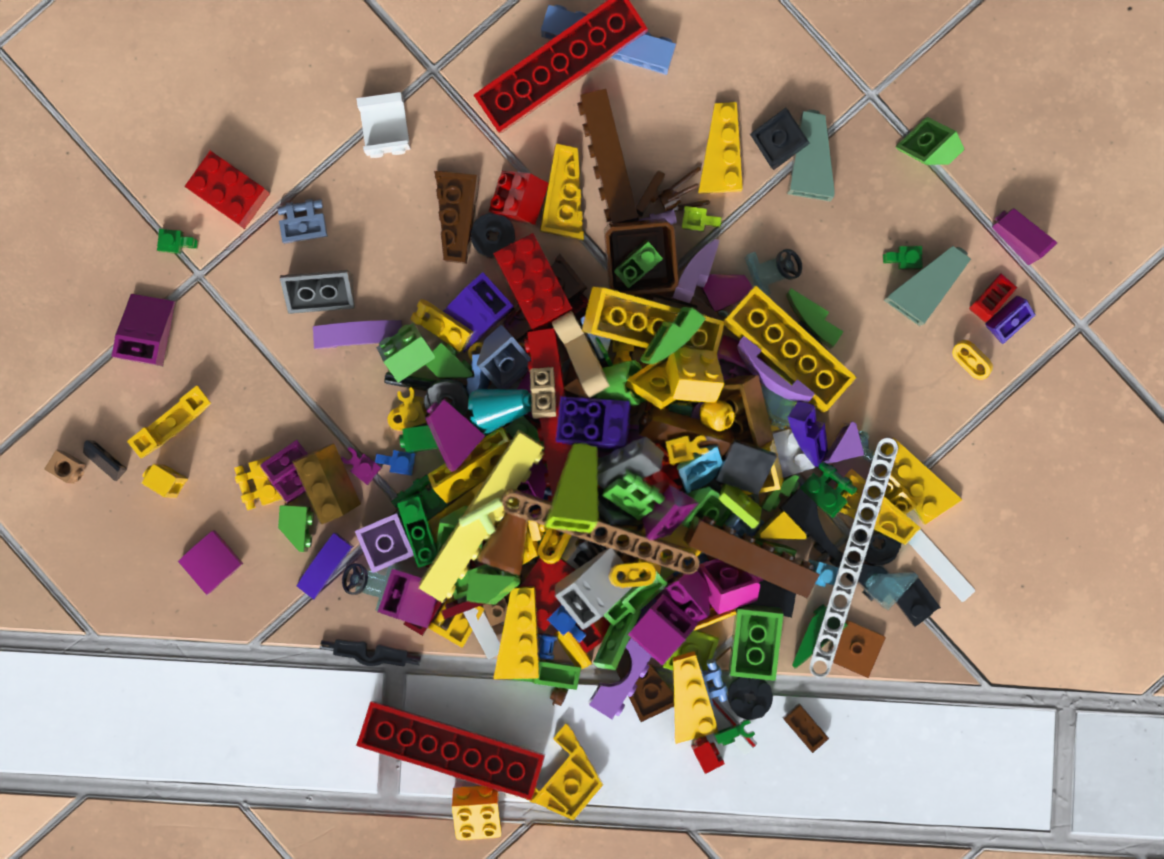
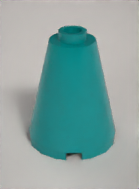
(498, 407)

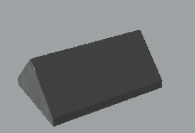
(318, 291)

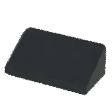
(103, 459)

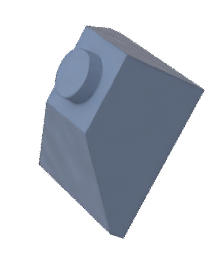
(502, 359)

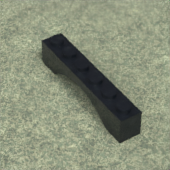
(805, 515)

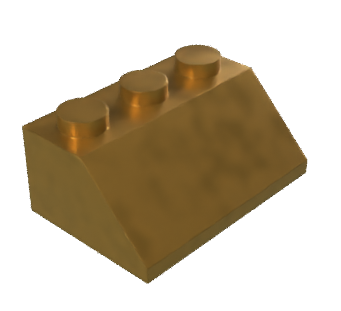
(748, 404)
(326, 483)

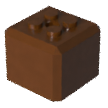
(626, 236)

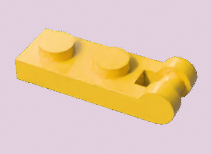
(442, 325)

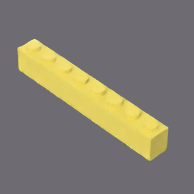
(465, 541)

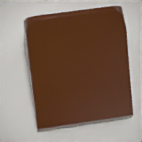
(576, 388)

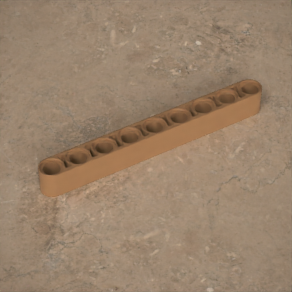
(609, 539)

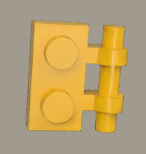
(264, 487)

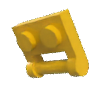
(458, 630)

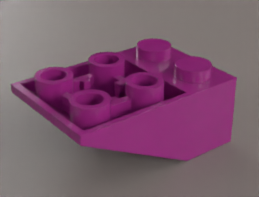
(144, 330)

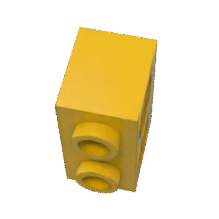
(163, 480)

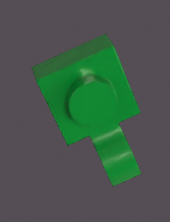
(173, 241)
(907, 257)
(728, 735)

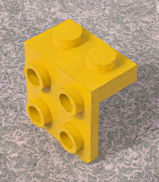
(475, 812)

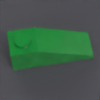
(810, 639)

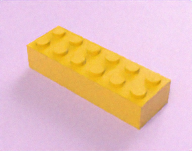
(638, 320)
(789, 348)

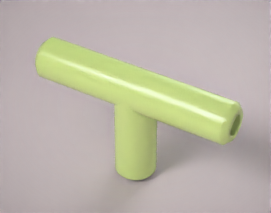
(482, 514)

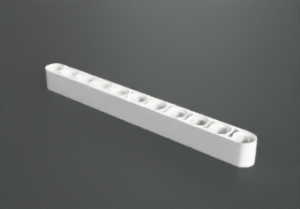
(859, 547)

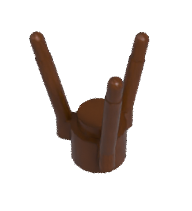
(671, 198)

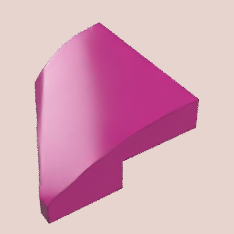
(725, 290)

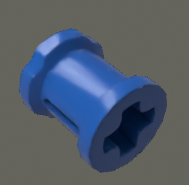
(546, 645)

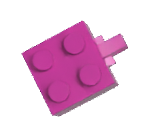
(729, 585)

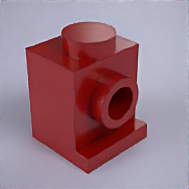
(706, 754)

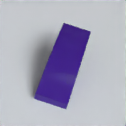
(808, 432)
(324, 565)

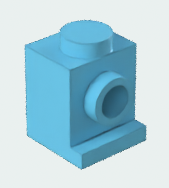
(827, 573)

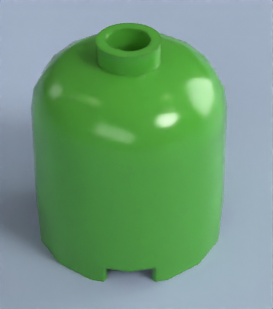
(617, 377)

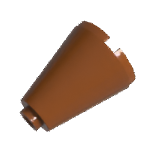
(506, 544)

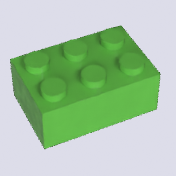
(756, 642)

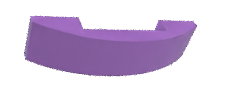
(354, 333)
(769, 378)

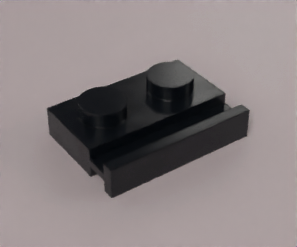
(917, 603)

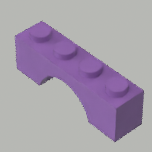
(609, 697)

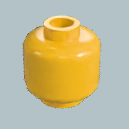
(717, 415)

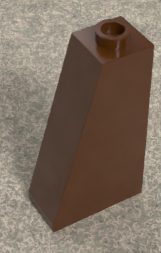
(663, 425)

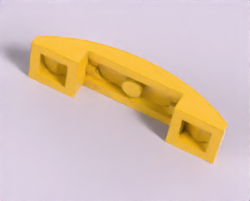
(170, 423)

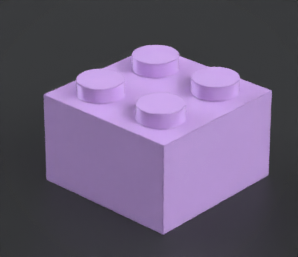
(385, 542)

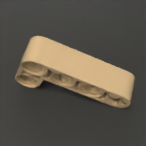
(581, 353)

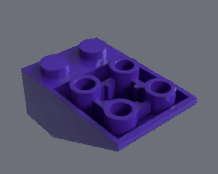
(479, 307)
(594, 422)

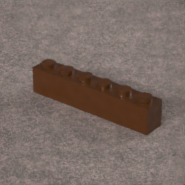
(608, 157)
(751, 556)

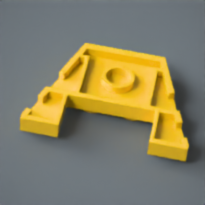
(572, 783)

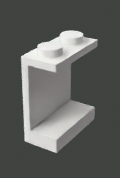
(384, 124)

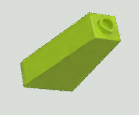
(576, 494)

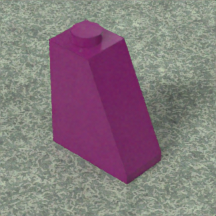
(1023, 236)
(452, 433)

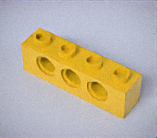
(473, 469)

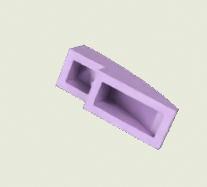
(696, 272)

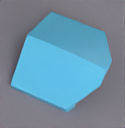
(701, 470)

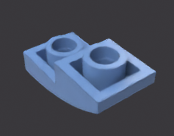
(480, 380)

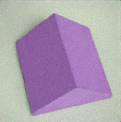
(845, 445)

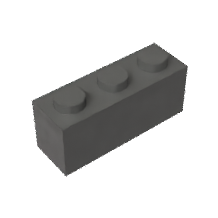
(638, 457)

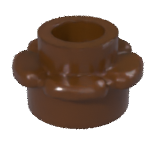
(558, 696)

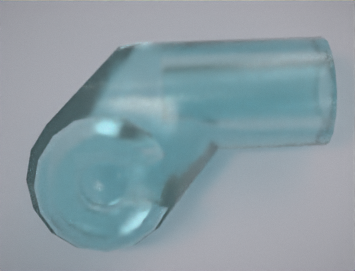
(868, 453)

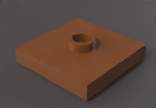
(858, 649)

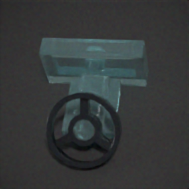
(773, 270)
(366, 581)

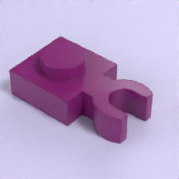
(363, 468)

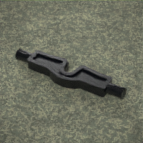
(358, 651)

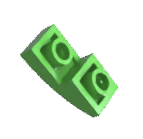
(772, 500)

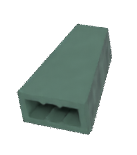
(811, 167)
(927, 288)

